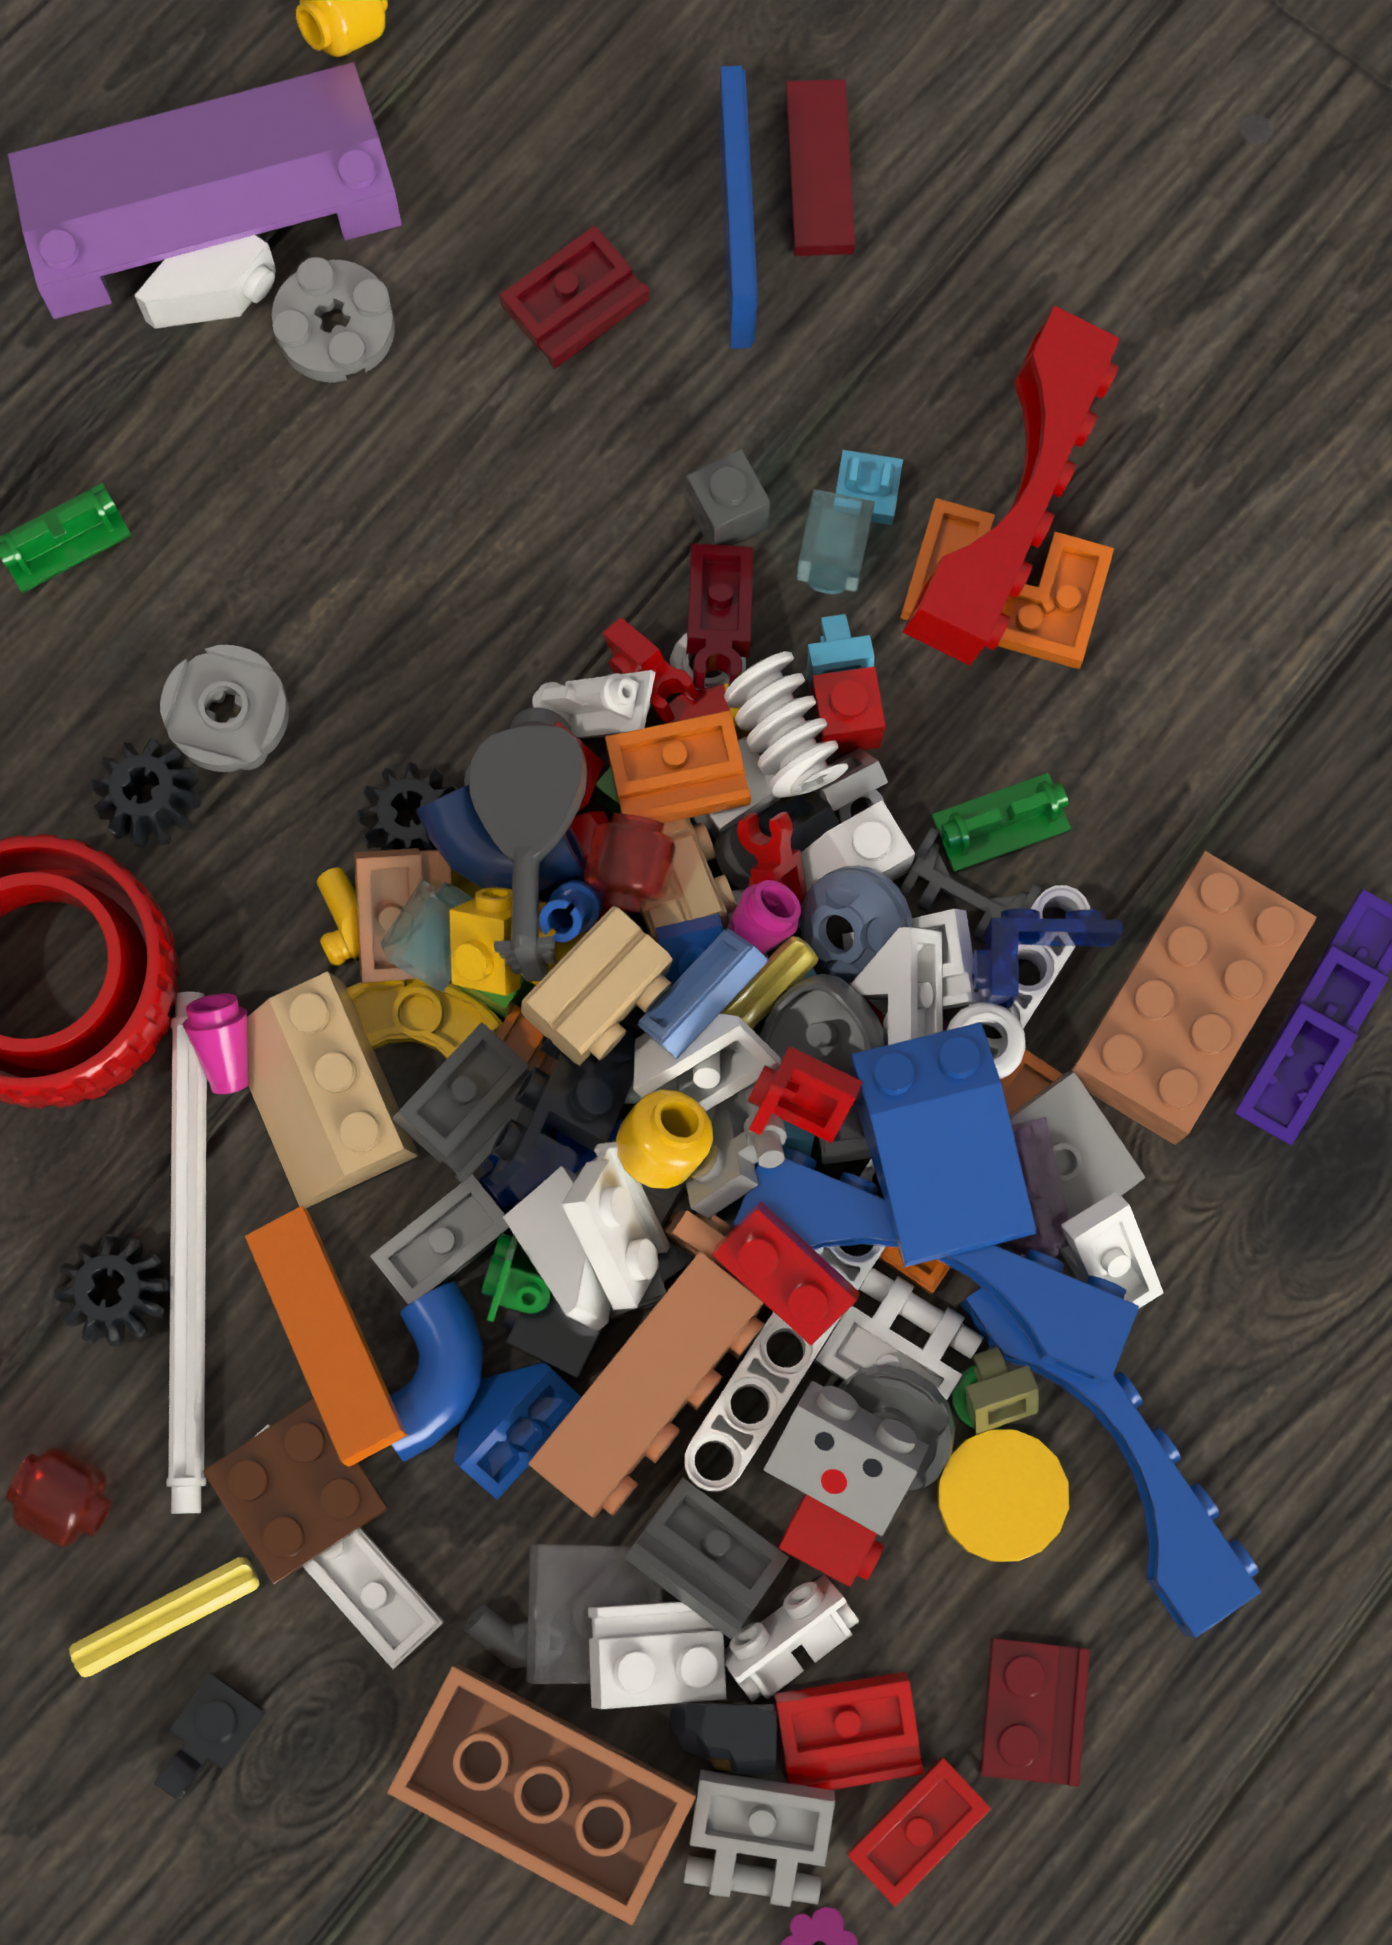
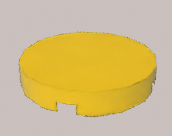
(1003, 1495)

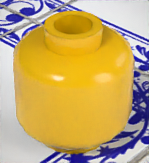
(340, 24)
(664, 1139)

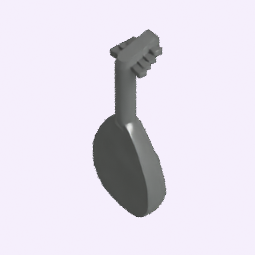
(527, 795)
(824, 1021)

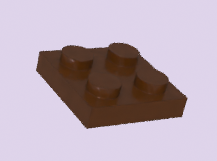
(293, 1492)

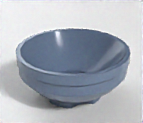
(867, 902)

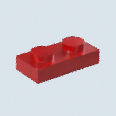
(785, 1273)
(918, 1831)

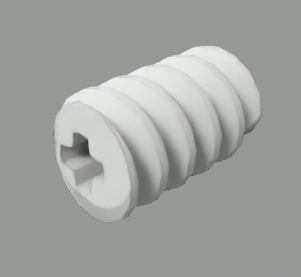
(780, 728)

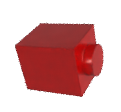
(850, 707)
(830, 1542)

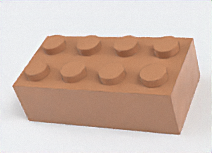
(1191, 998)
(648, 1385)
(543, 1793)

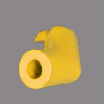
(341, 901)

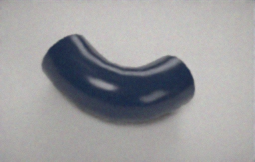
(470, 851)

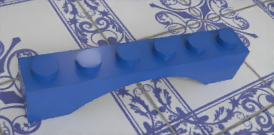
(1064, 1319)
(1188, 1558)

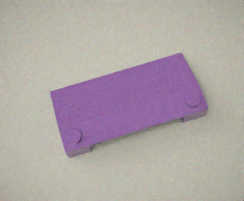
(200, 182)

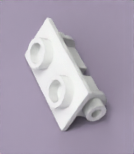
(600, 704)
(810, 1616)

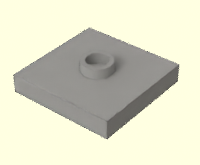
(1085, 1146)

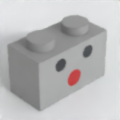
(847, 1456)

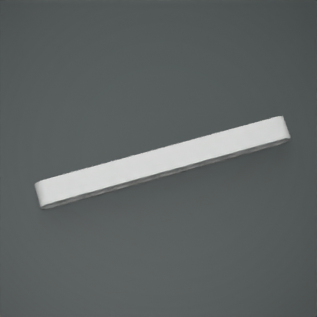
(756, 1367)

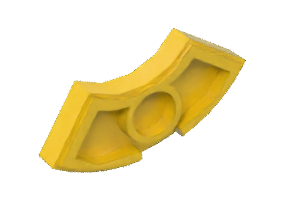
(419, 1014)

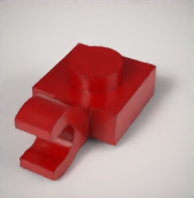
(636, 654)
(773, 853)

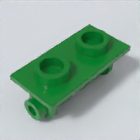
(62, 538)
(1002, 821)
(514, 1279)

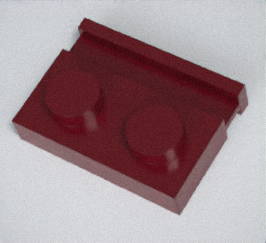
(574, 296)
(1034, 1712)

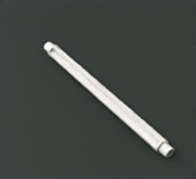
(187, 1269)

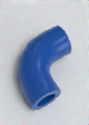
(446, 1371)

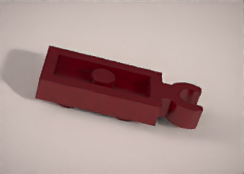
(719, 609)

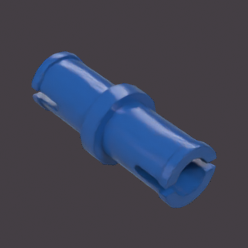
(571, 910)

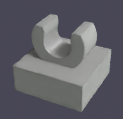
(858, 781)

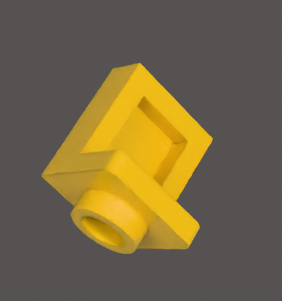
(472, 938)

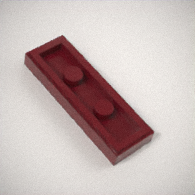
(820, 167)

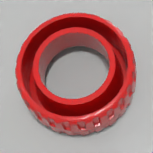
(138, 986)

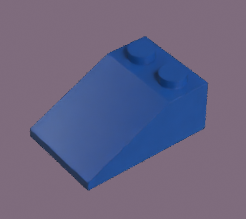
(942, 1144)

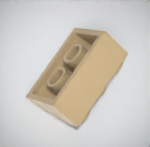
(322, 1091)

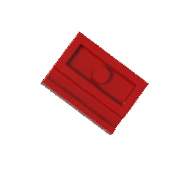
(849, 1732)

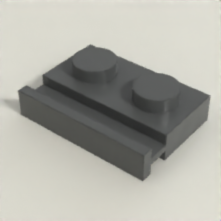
(466, 1102)
(706, 1558)

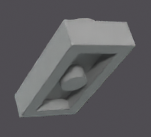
(441, 1240)

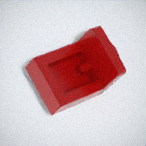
(804, 1094)

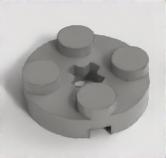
(319, 289)
(207, 679)

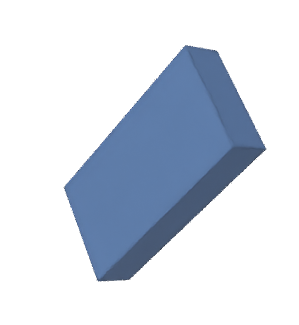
(702, 992)

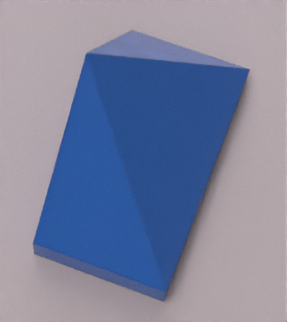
(510, 1424)

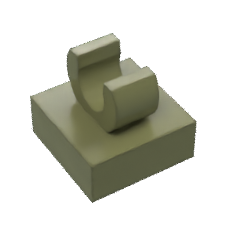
(999, 1394)

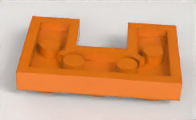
(1045, 619)

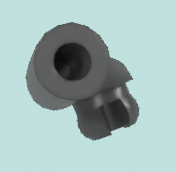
(502, 1639)

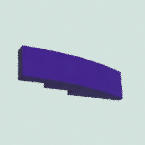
(1322, 1021)

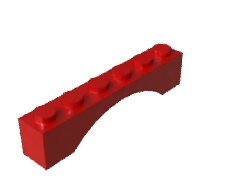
(1055, 386)

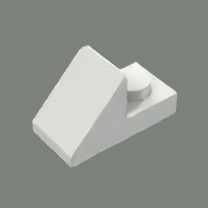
(911, 979)
(1109, 1245)

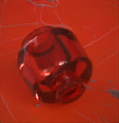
(630, 861)
(59, 1497)

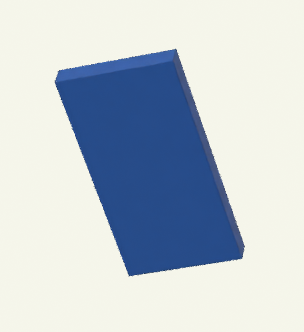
(737, 207)

